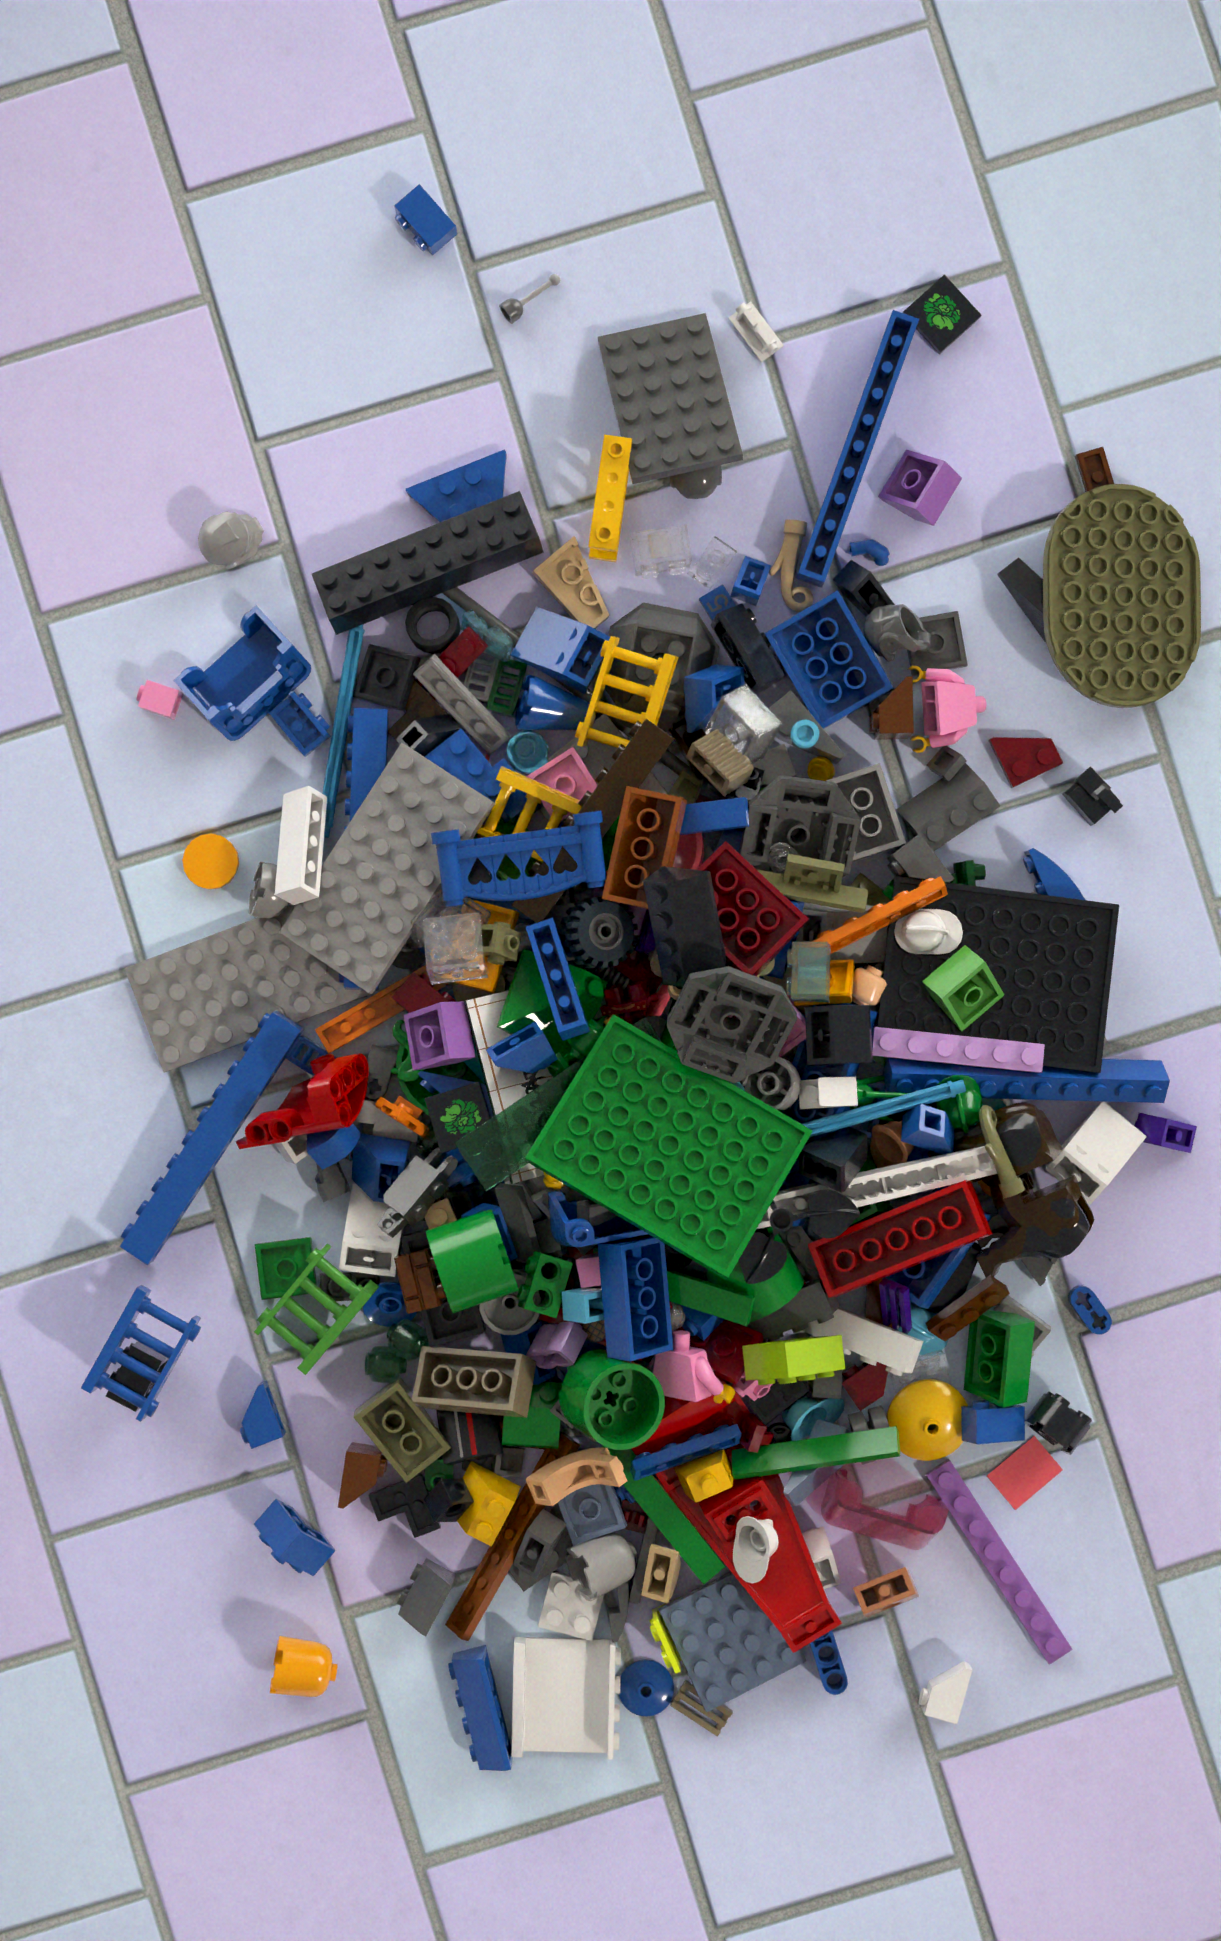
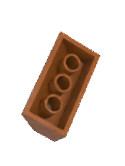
(643, 843)

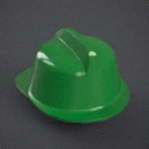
(965, 1107)

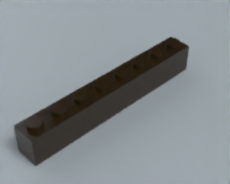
(630, 769)

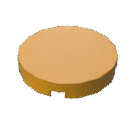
(210, 861)

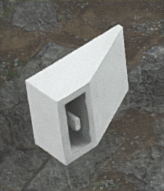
(1097, 1151)
(364, 1243)

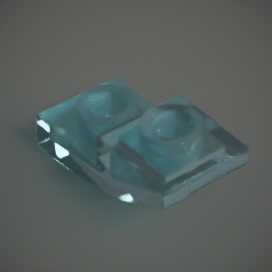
(499, 643)

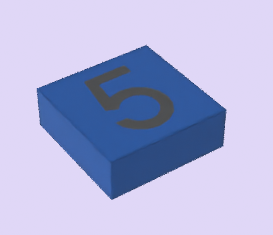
(716, 601)

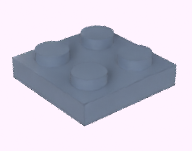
(592, 1512)

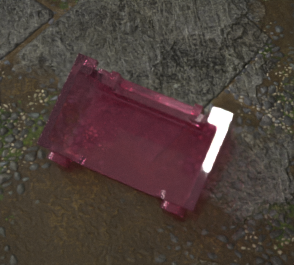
(844, 1509)

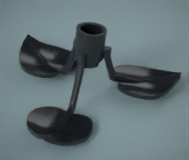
(829, 1217)

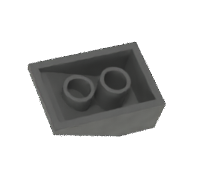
(790, 711)

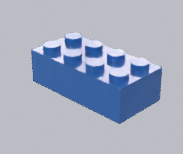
(635, 1297)

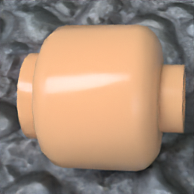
(868, 986)

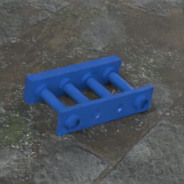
(114, 1354)

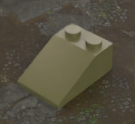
(401, 1429)

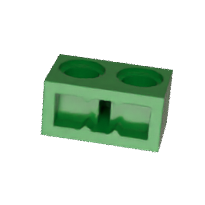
(551, 1286)

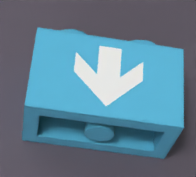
(583, 1305)

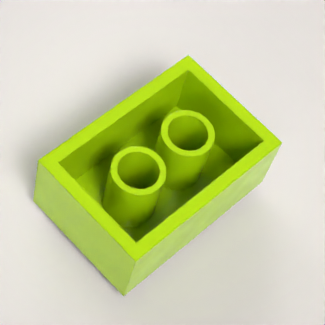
(793, 1359)

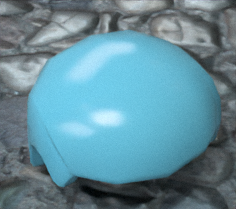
(527, 751)

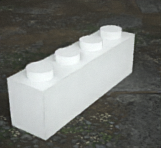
(301, 845)
(871, 1341)

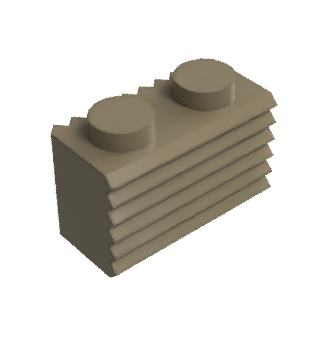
(720, 762)

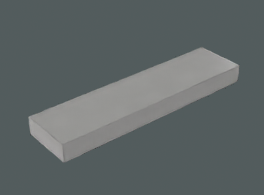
(462, 704)

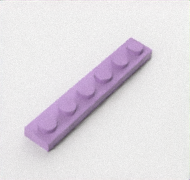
(957, 1049)

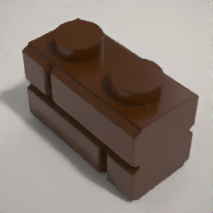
(419, 1281)

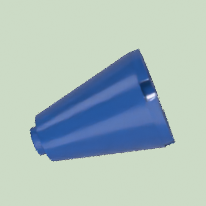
(548, 707)

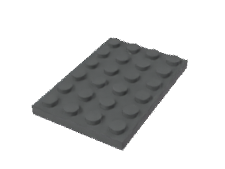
(670, 398)

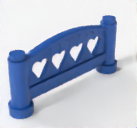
(581, 841)

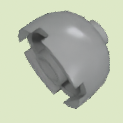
(262, 899)
(775, 1085)

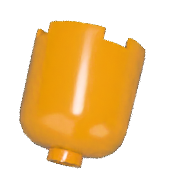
(302, 1668)

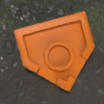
(404, 1113)

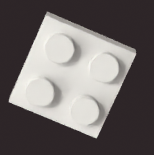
(567, 1609)

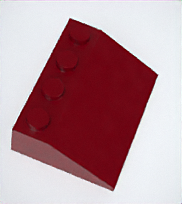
(751, 911)

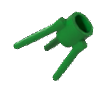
(866, 1094)

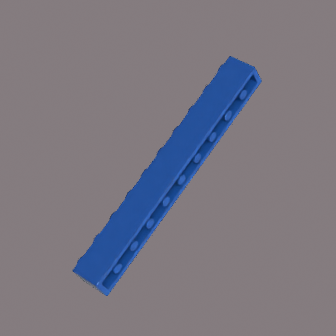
(857, 448)
(368, 761)
(1118, 1082)
(212, 1136)

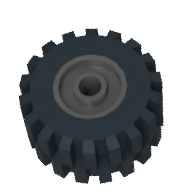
(598, 932)

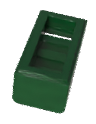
(503, 709)

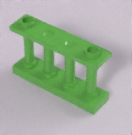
(342, 1314)

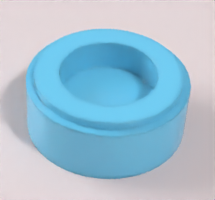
(804, 734)

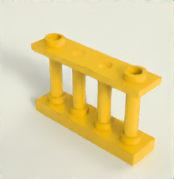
(610, 498)
(654, 694)
(535, 794)

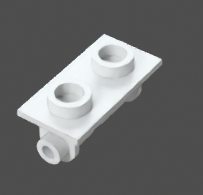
(755, 331)

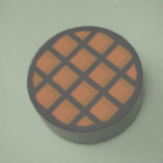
(595, 1331)

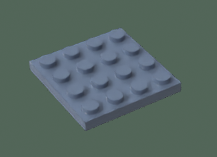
(726, 1641)

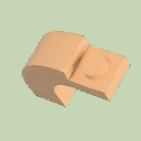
(574, 1472)

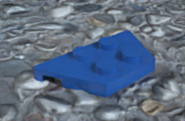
(462, 487)

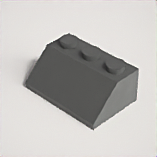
(948, 807)

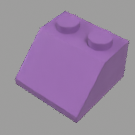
(920, 486)
(439, 1035)

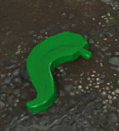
(405, 1070)

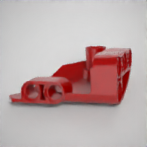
(316, 1105)

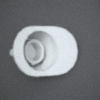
(929, 932)
(753, 1546)

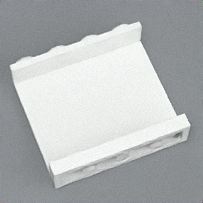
(565, 1695)

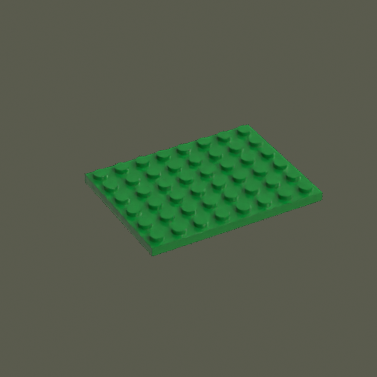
(668, 1147)

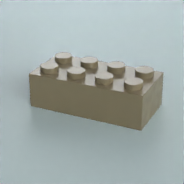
(474, 1381)

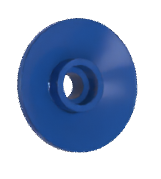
(387, 1305)
(648, 1674)

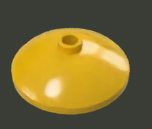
(920, 1406)

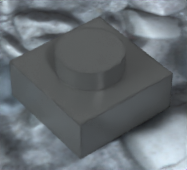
(946, 763)

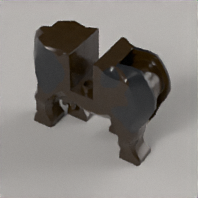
(1029, 1223)

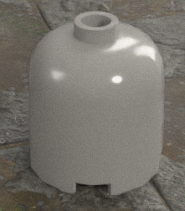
(601, 1564)

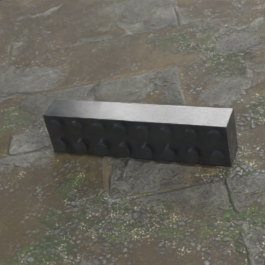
(427, 562)

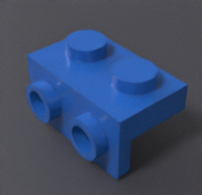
(300, 724)

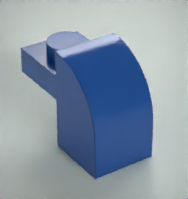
(332, 1145)

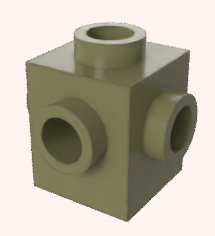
(500, 942)

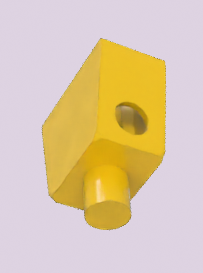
(705, 1476)

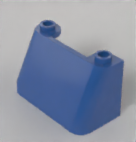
(246, 678)
(579, 1232)

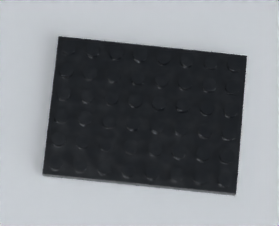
(1043, 952)

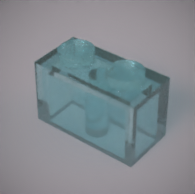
(809, 971)

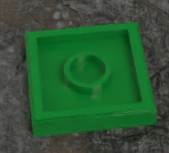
(281, 1264)

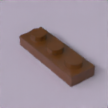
(967, 1308)

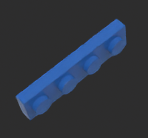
(695, 1447)

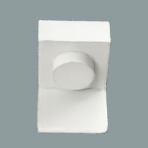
(828, 1093)

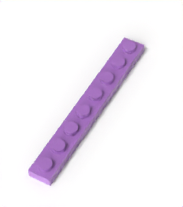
(999, 1561)

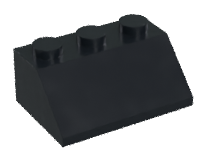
(748, 647)

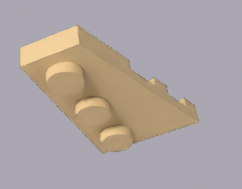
(570, 583)

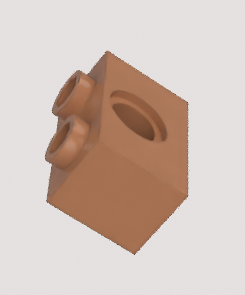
(886, 1592)

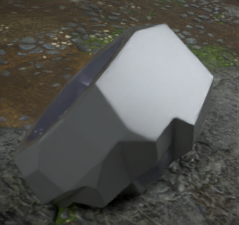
(331, 1182)

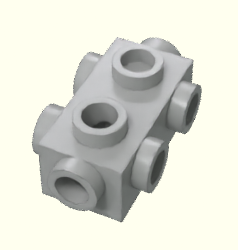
(797, 1244)

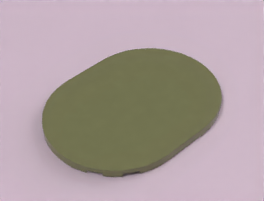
(1121, 596)

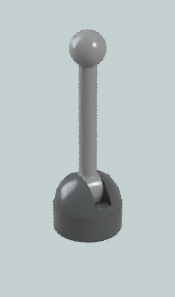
(513, 308)

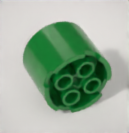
(471, 1261)
(769, 1294)
(612, 1400)

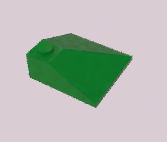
(529, 1001)

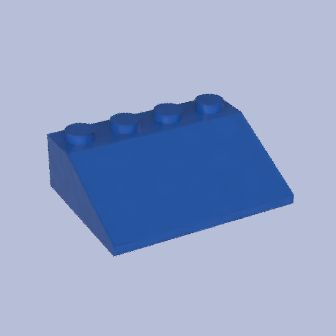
(829, 660)

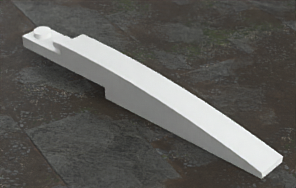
(895, 1180)

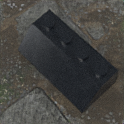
(684, 923)

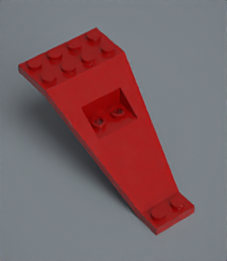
(791, 1587)

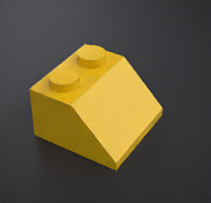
(492, 1503)

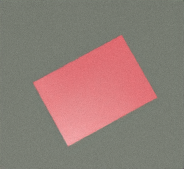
(1024, 1472)

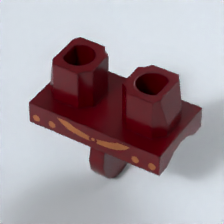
(631, 1006)

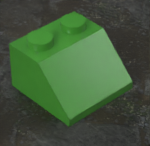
(963, 987)

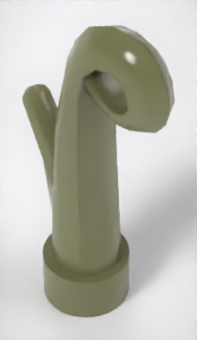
(1010, 1183)

